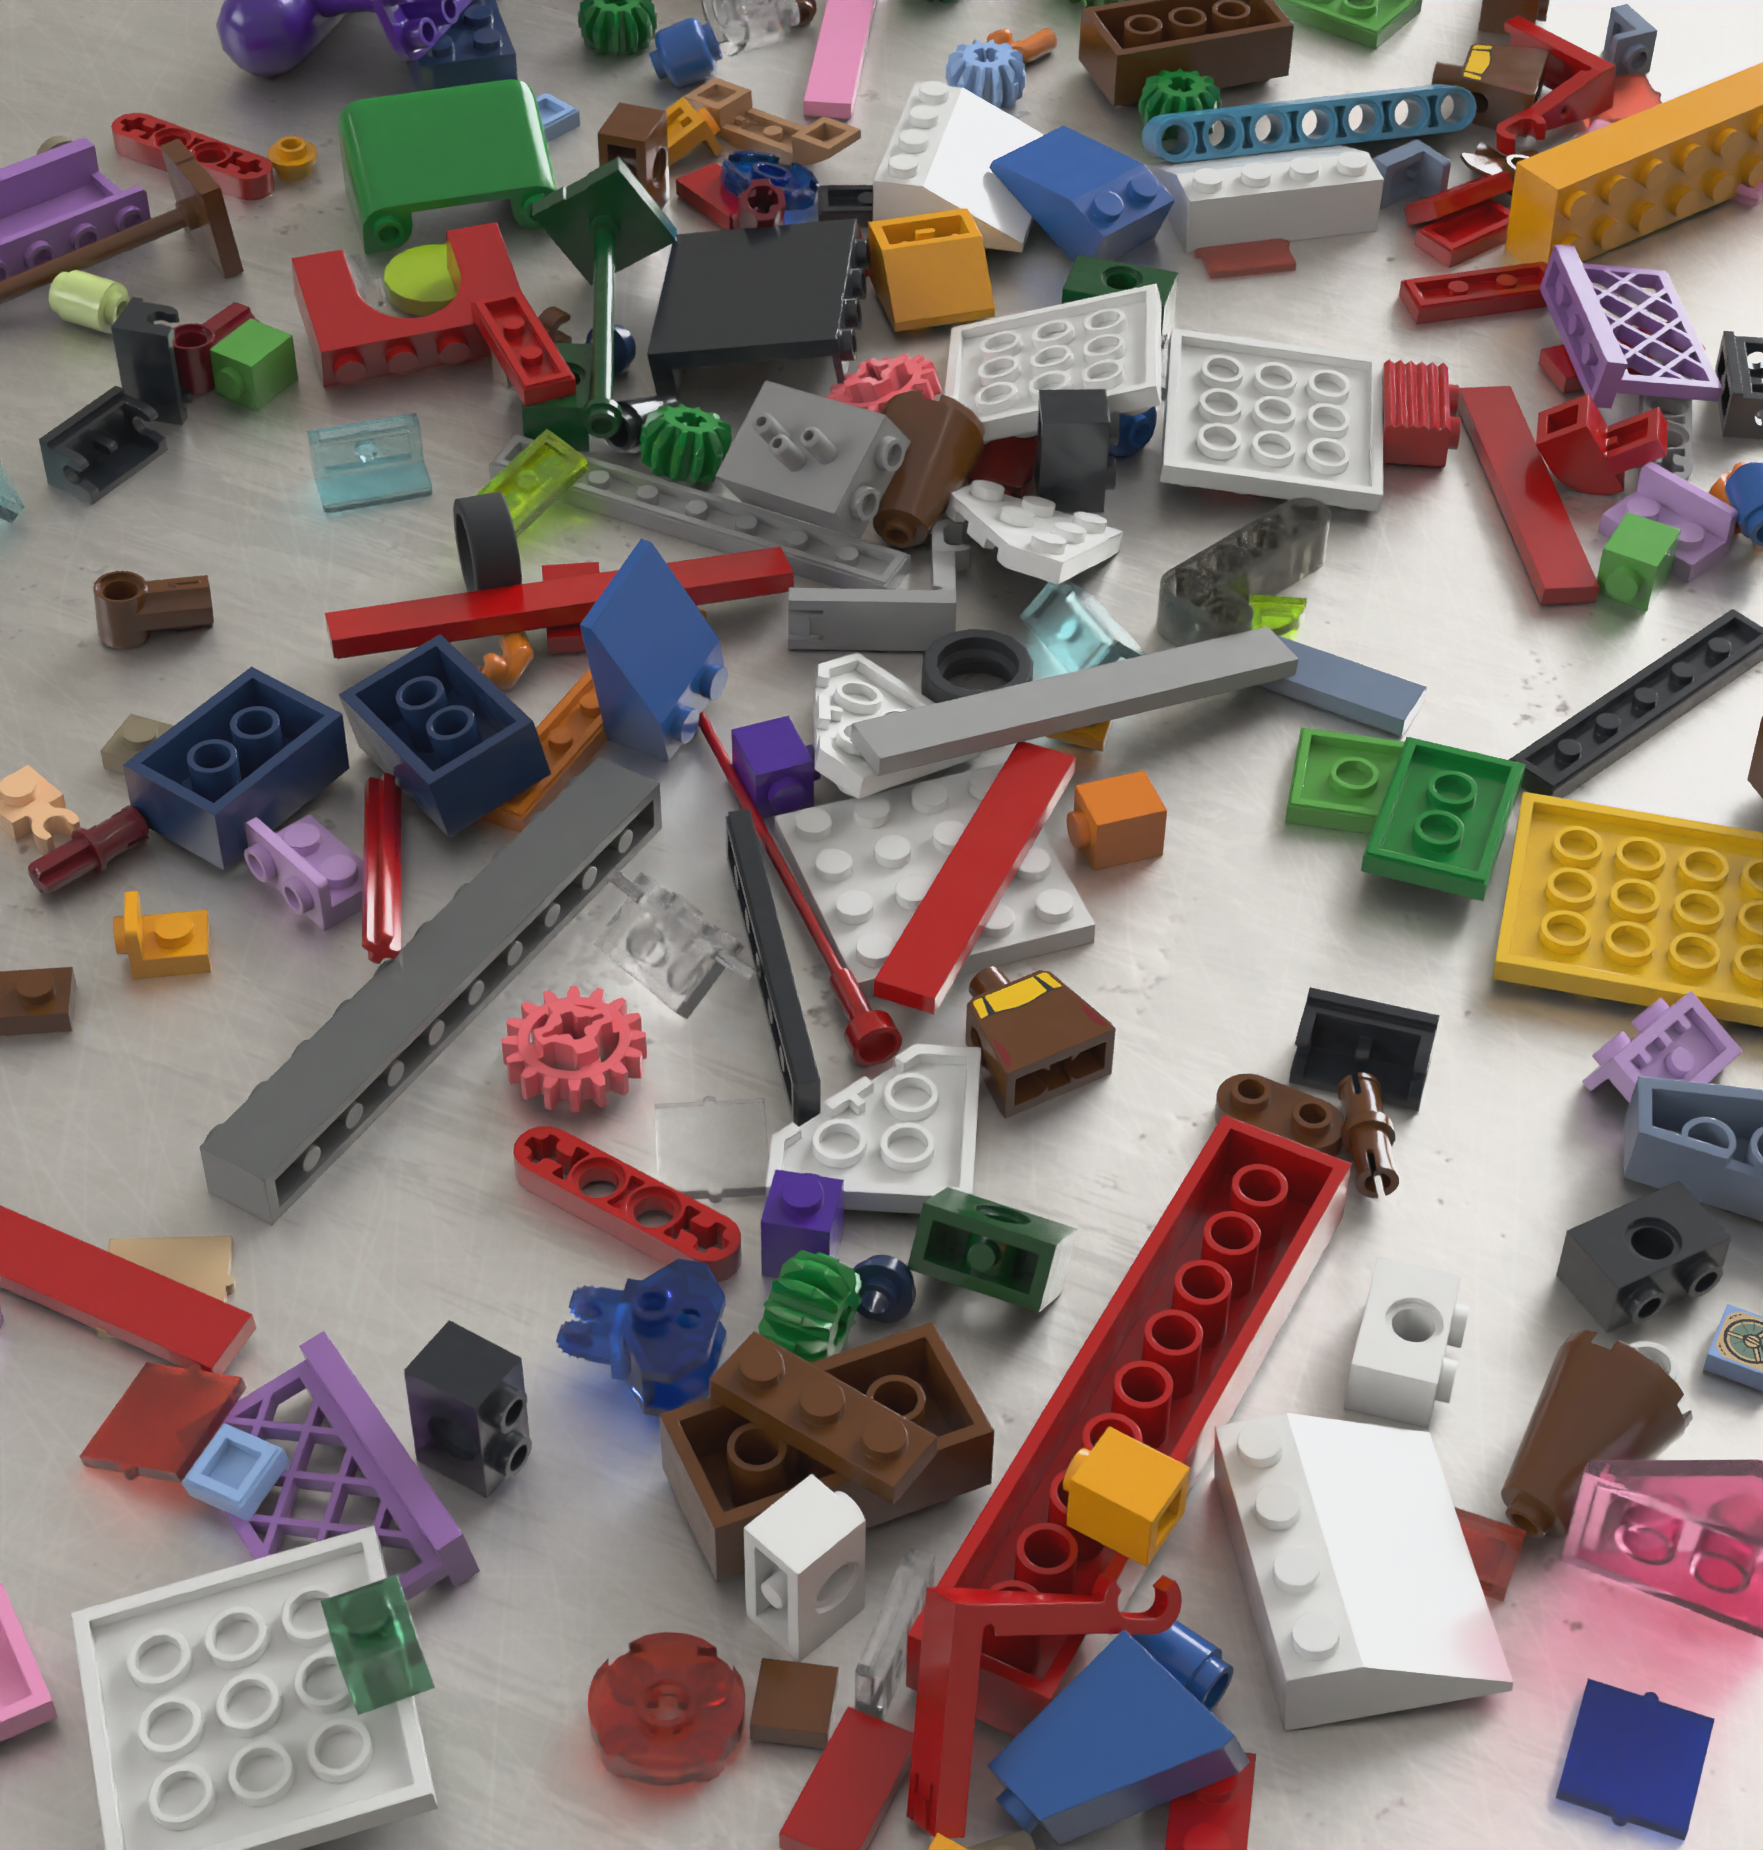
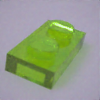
(537, 478)

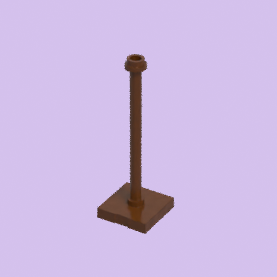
(198, 210)

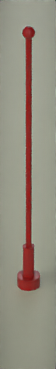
(871, 1033)

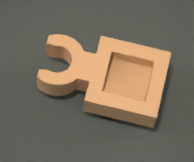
(34, 807)

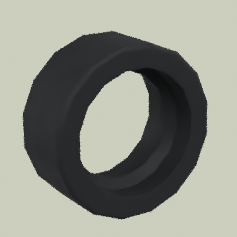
(486, 542)
(973, 653)

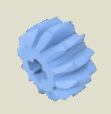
(988, 72)

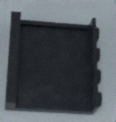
(760, 298)

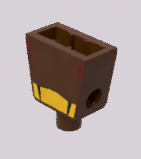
(1500, 79)
(1035, 1038)

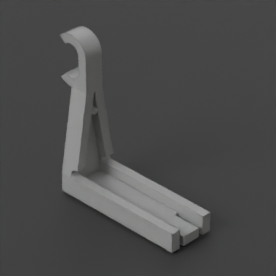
(884, 616)

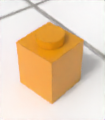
(1126, 1495)

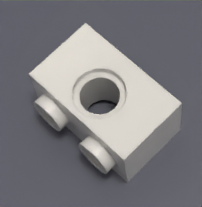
(1403, 1343)
(805, 1566)

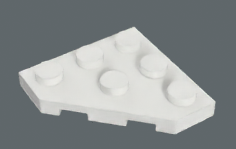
(1032, 533)
(851, 692)
(893, 1135)

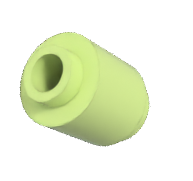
(88, 299)

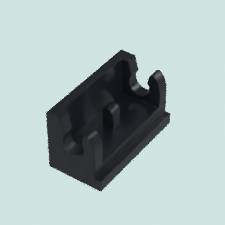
(148, 359)
(1742, 386)
(101, 446)
(1358, 1035)

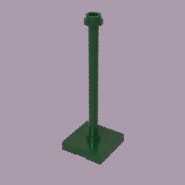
(602, 229)

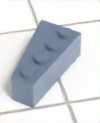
(1699, 1137)

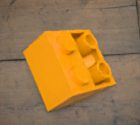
(930, 270)

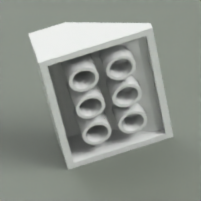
(943, 162)
(1272, 196)
(1354, 1568)

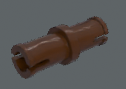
(1368, 1135)

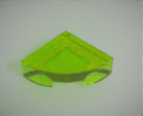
(1278, 613)

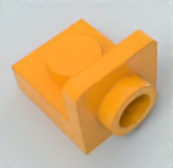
(689, 128)
(162, 942)

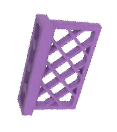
(1592, 333)
(372, 1448)

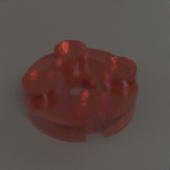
(675, 1749)

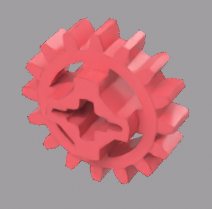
(881, 380)
(574, 1048)

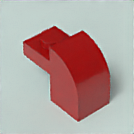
(1593, 455)

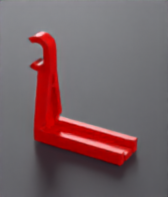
(1579, 83)
(952, 1666)

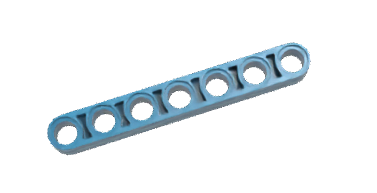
(1331, 126)

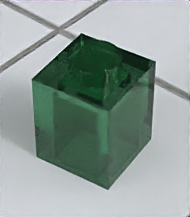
(377, 1644)

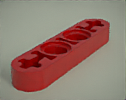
(233, 168)
(634, 1195)

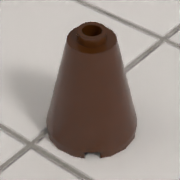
(941, 456)
(1589, 1409)

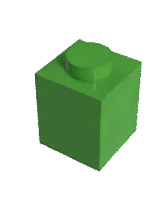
(254, 364)
(1637, 561)

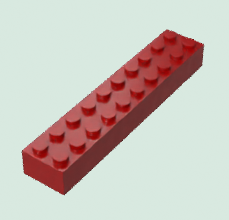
(1158, 1368)

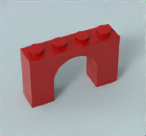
(361, 344)

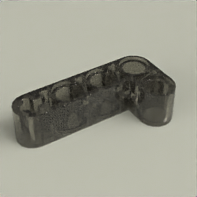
(1212, 589)

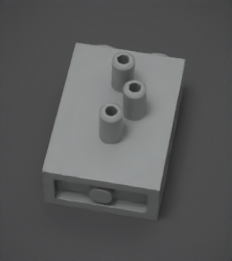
(813, 459)

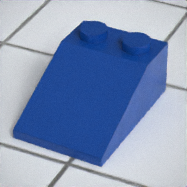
(1085, 194)
(651, 657)

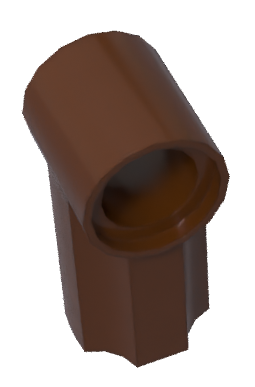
(134, 608)

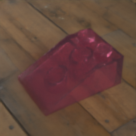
(1676, 1533)

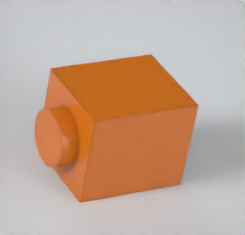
(1117, 820)

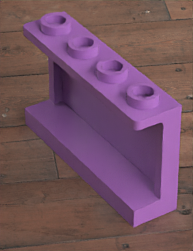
(60, 205)

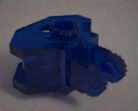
(654, 1333)

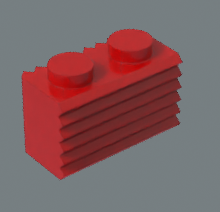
(1419, 414)

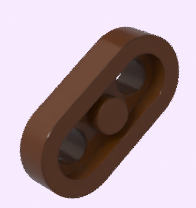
(1281, 1111)

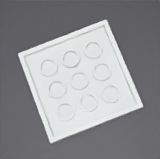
(1072, 345)
(1273, 420)
(877, 856)
(230, 1715)

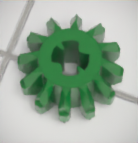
(617, 25)
(1175, 94)
(684, 443)
(812, 1306)

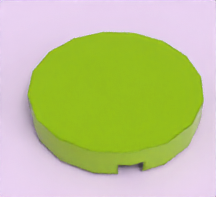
(419, 280)

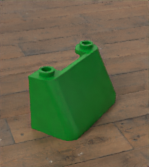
(442, 153)

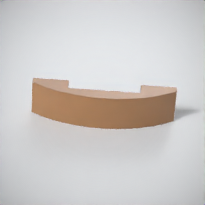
(764, 132)

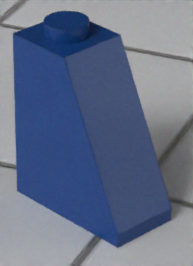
(1112, 1747)

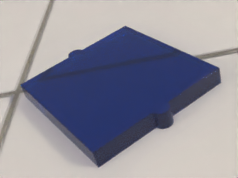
(1635, 1759)

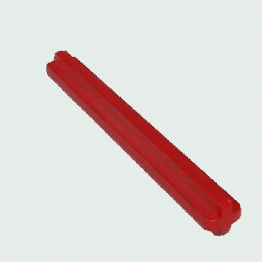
(382, 869)

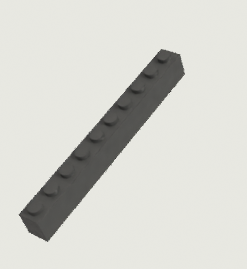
(429, 993)

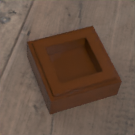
(794, 1703)

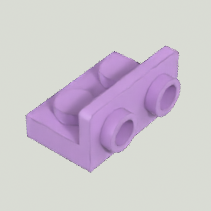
(1703, 519)
(308, 868)
(1670, 1044)

